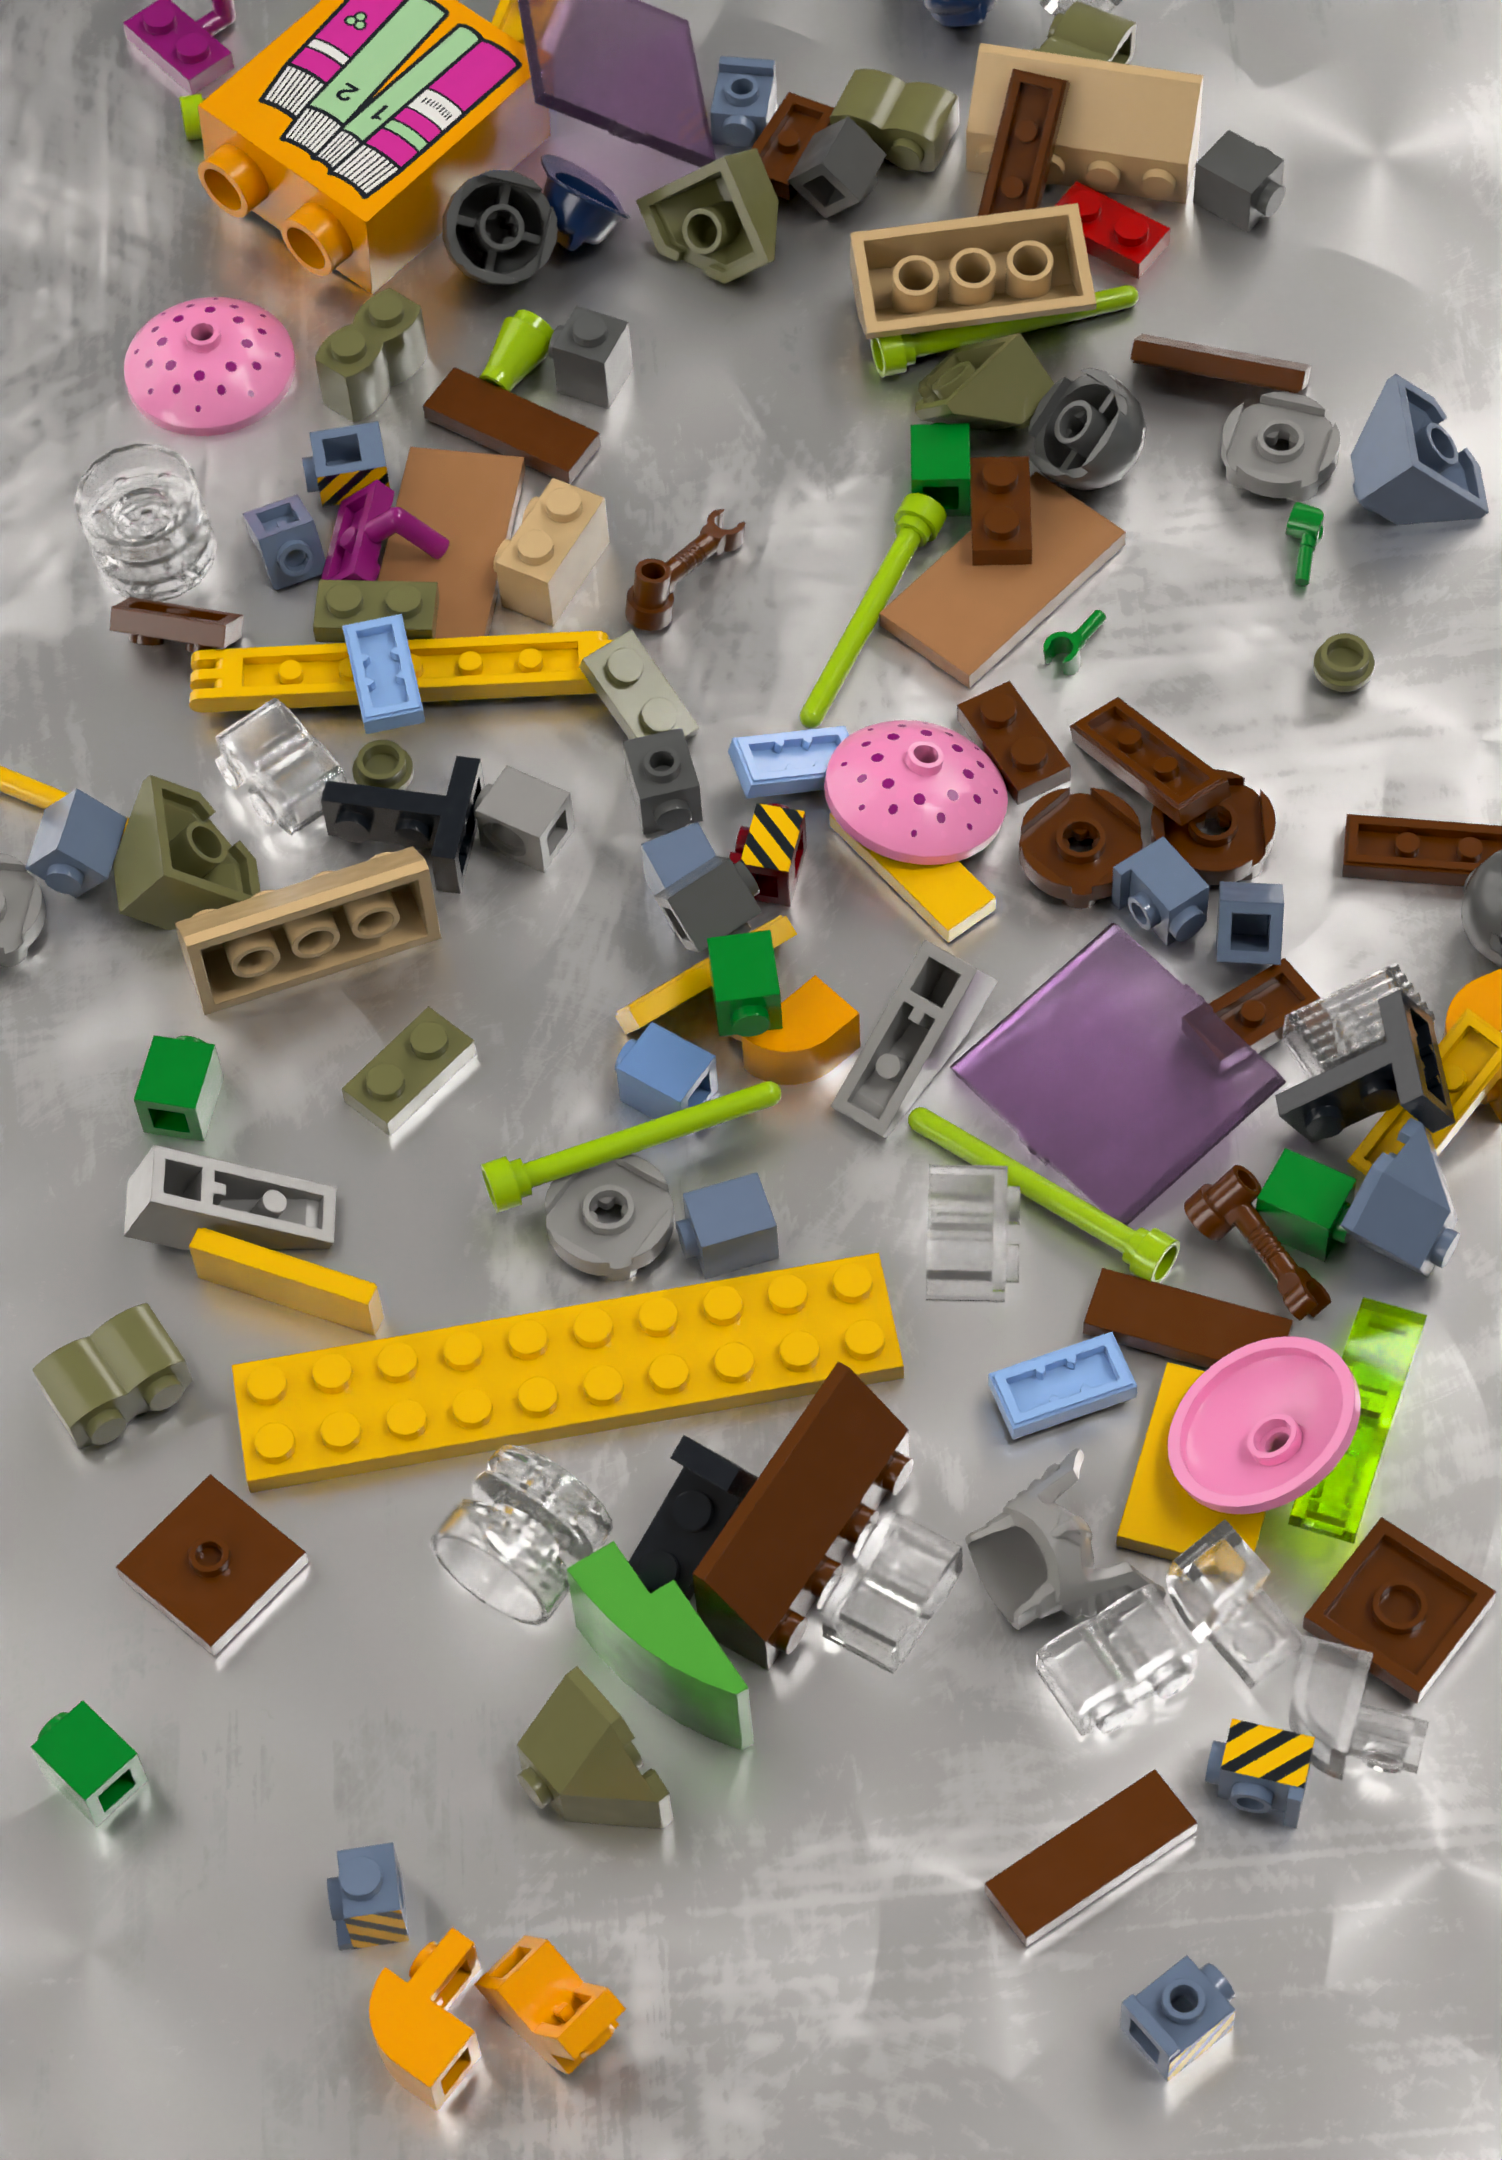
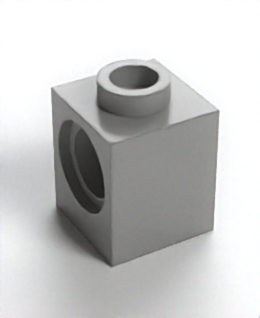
(524, 818)

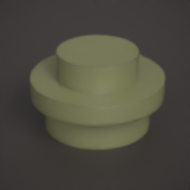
(1344, 663)
(383, 765)

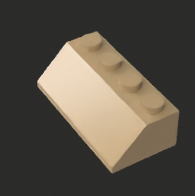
(1120, 124)
(971, 271)
(309, 929)

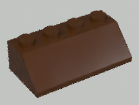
(801, 1519)

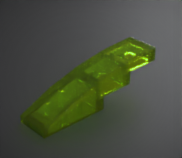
(1380, 1358)

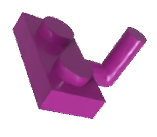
(180, 44)
(362, 526)

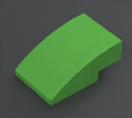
(659, 1647)

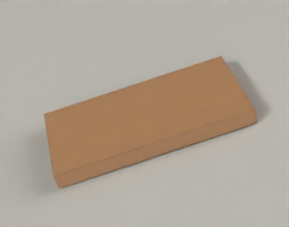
(472, 505)
(976, 614)

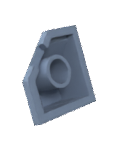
(1410, 463)
(1406, 1205)

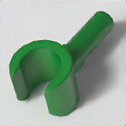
(1305, 524)
(1072, 643)

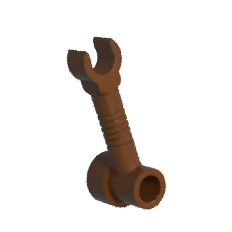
(651, 597)
(1228, 1204)

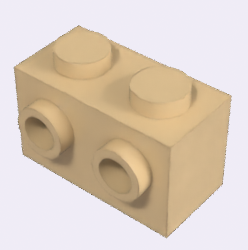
(551, 551)

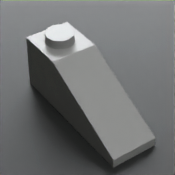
(913, 1038)
(183, 1191)

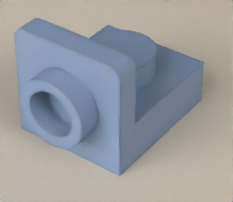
(286, 541)

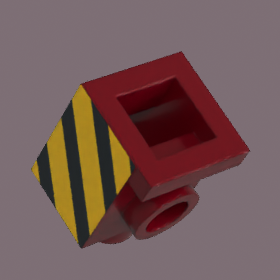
(773, 851)

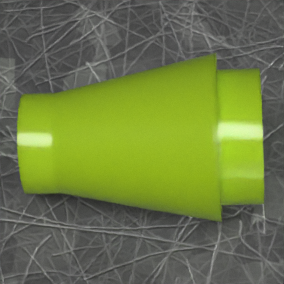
(518, 349)

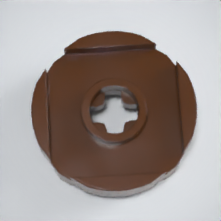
(1234, 853)
(1069, 874)

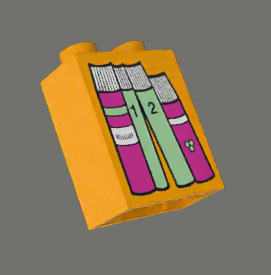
(367, 128)

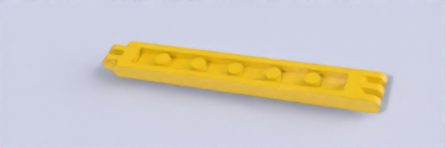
(443, 670)

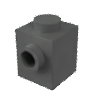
(837, 167)
(1239, 181)
(591, 356)
(663, 781)
(710, 902)

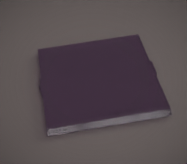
(619, 71)
(1117, 1075)

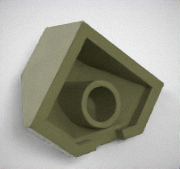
(716, 217)
(985, 385)
(177, 859)
(585, 1763)

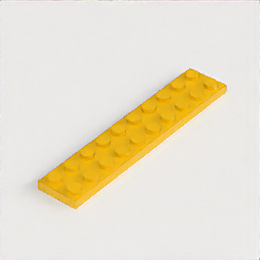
(563, 1372)

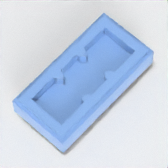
(383, 674)
(784, 760)
(1062, 1385)

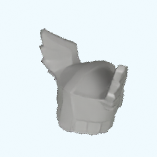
(1042, 1557)

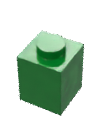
(942, 465)
(745, 983)
(179, 1087)
(1306, 1204)
(88, 1762)

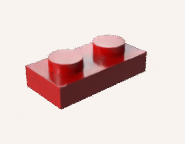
(1116, 231)

